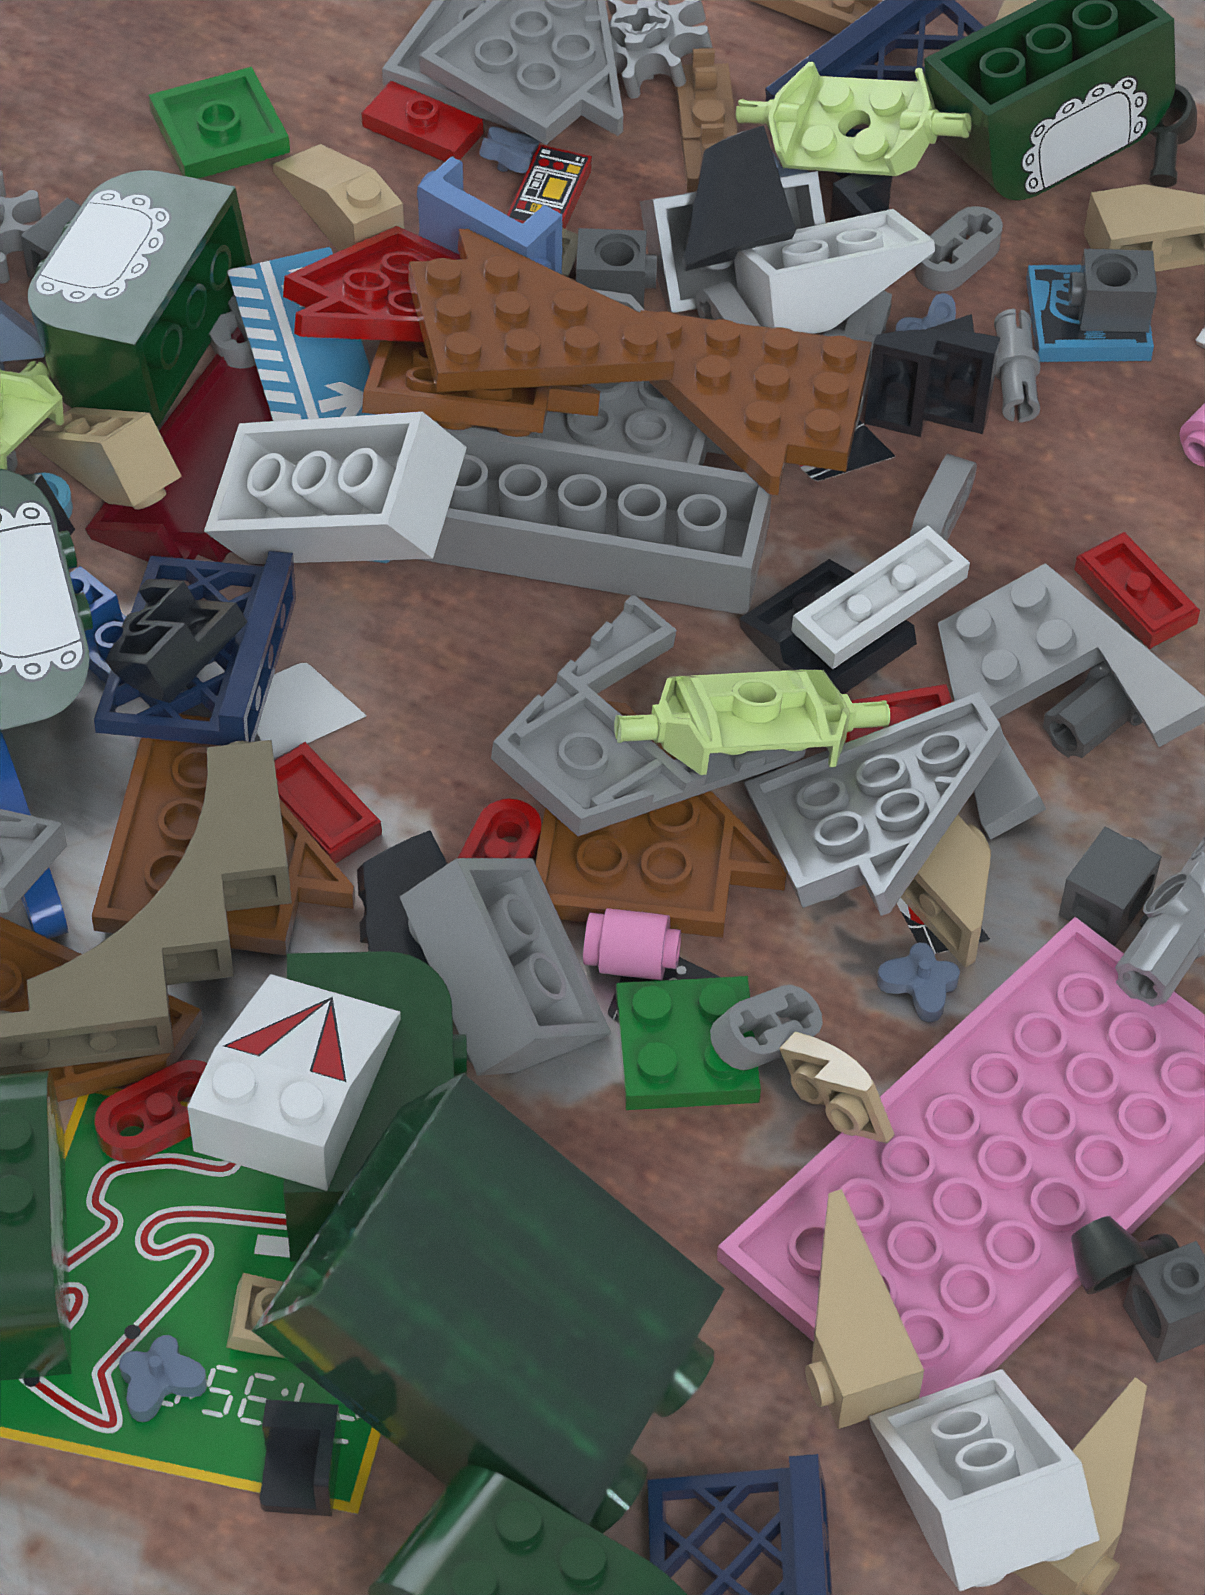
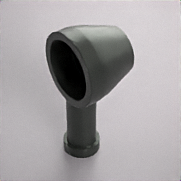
(1170, 136)
(1108, 1253)

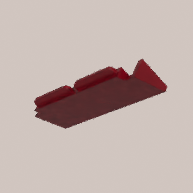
(200, 442)

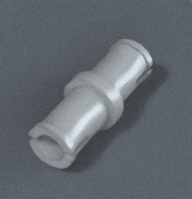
(1017, 365)

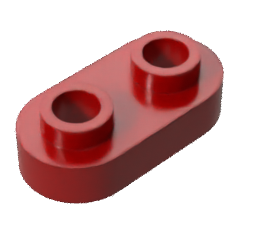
(502, 820)
(151, 1106)

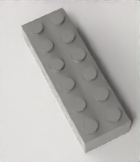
(606, 521)

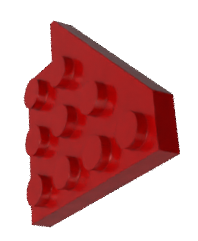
(363, 289)

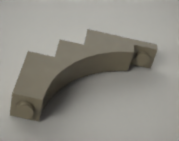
(117, 995)

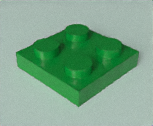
(219, 123)
(670, 1048)

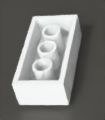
(337, 488)

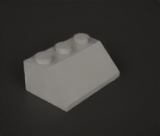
(668, 230)
(504, 963)

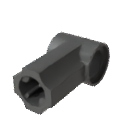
(1089, 714)

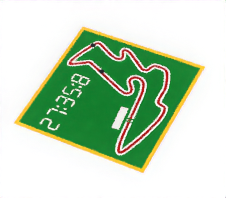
(163, 1255)

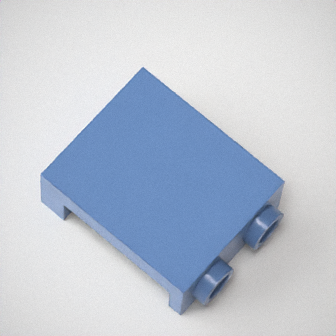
(447, 208)

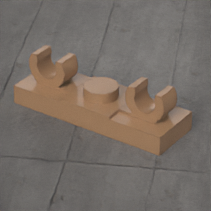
(704, 110)

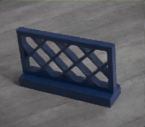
(875, 35)
(247, 670)
(800, 1521)

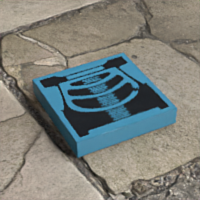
(1058, 327)

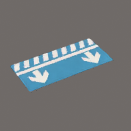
(297, 373)

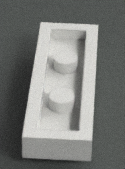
(880, 597)

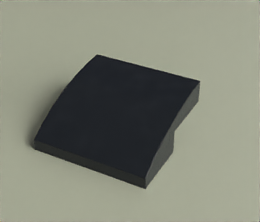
(931, 378)
(771, 632)

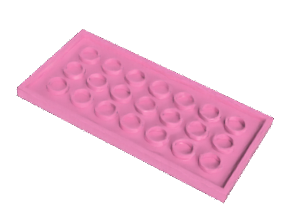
(1004, 1145)

